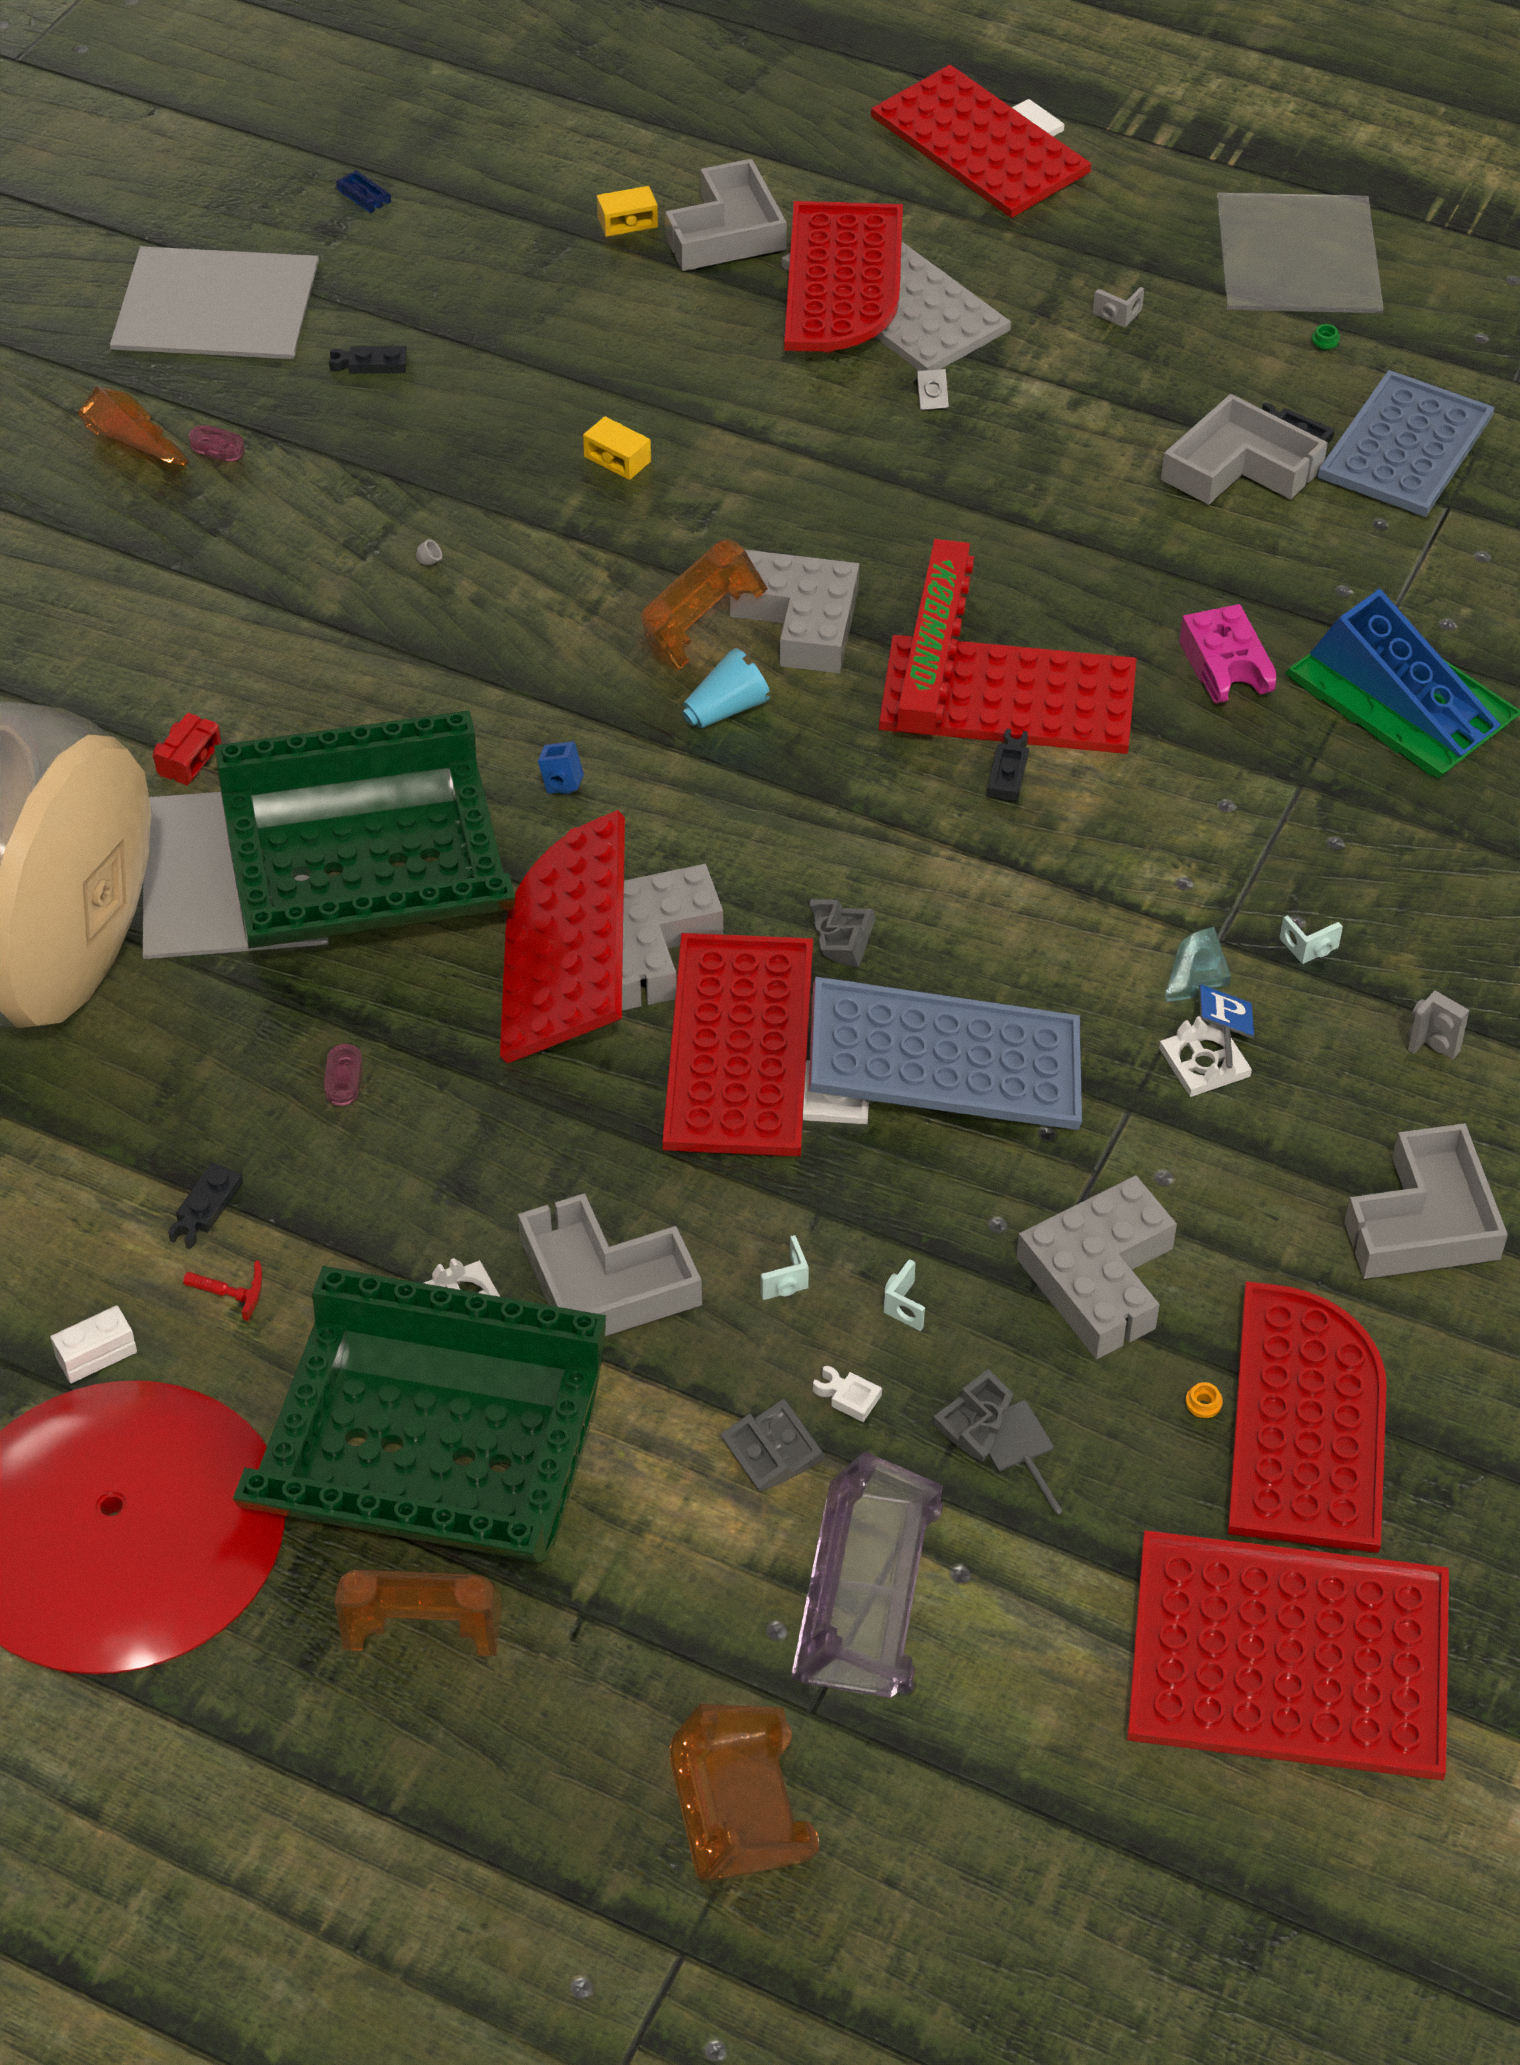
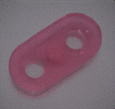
(216, 443)
(342, 1077)

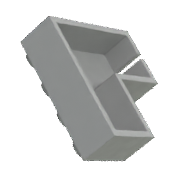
(733, 222)
(1246, 442)
(813, 602)
(653, 919)
(1438, 1217)
(1088, 1258)
(623, 1281)

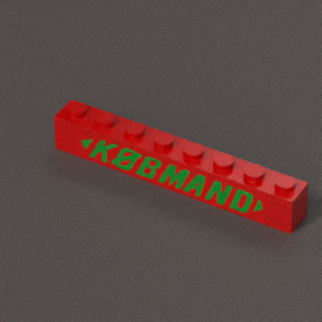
(934, 637)

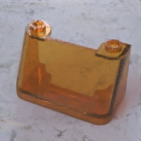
(694, 592)
(371, 1596)
(736, 1792)

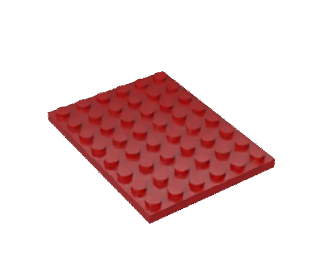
(1291, 1655)

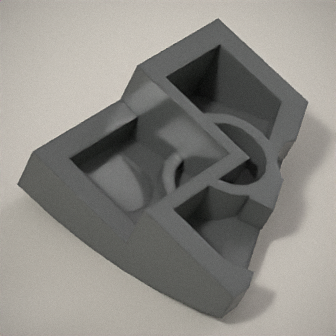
(842, 930)
(975, 1415)

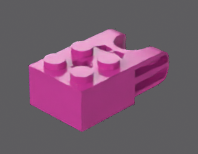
(1226, 651)

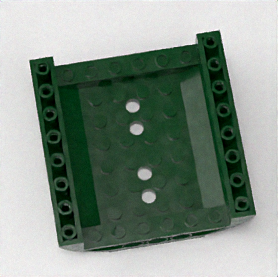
(355, 807)
(445, 1382)

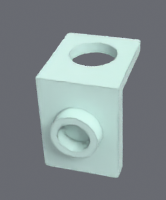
(1311, 946)
(789, 1279)
(894, 1297)

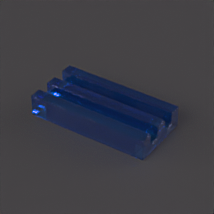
(359, 192)

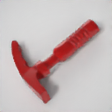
(249, 1296)

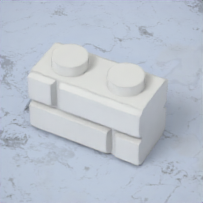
(93, 1344)

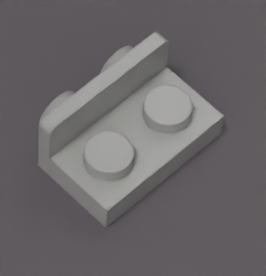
(1438, 1024)

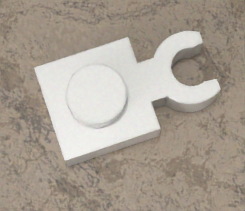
(852, 1396)

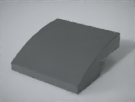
(772, 1446)

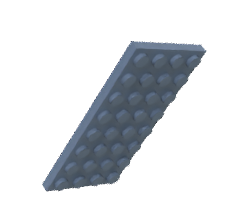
(945, 1053)

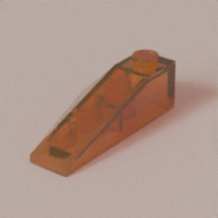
(125, 420)

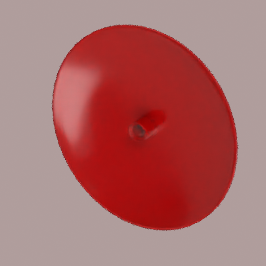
(160, 1573)

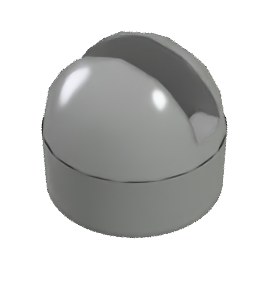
(428, 553)

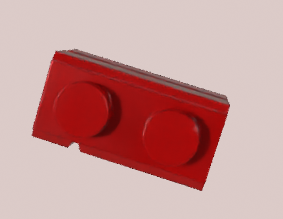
(186, 748)

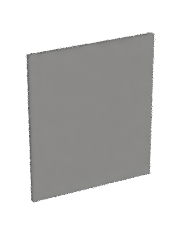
(215, 302)
(191, 882)

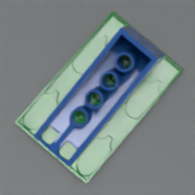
(1400, 688)

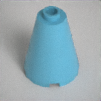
(726, 691)

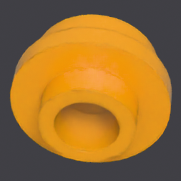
(1204, 1392)

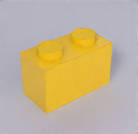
(627, 211)
(617, 448)

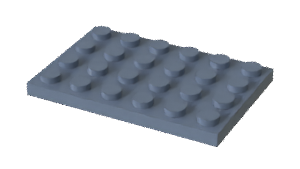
(1406, 443)

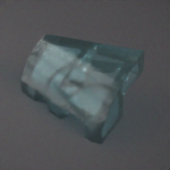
(1197, 963)

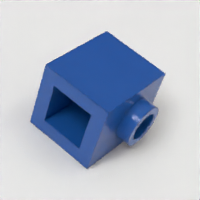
(561, 767)

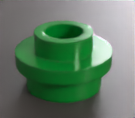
(1325, 337)

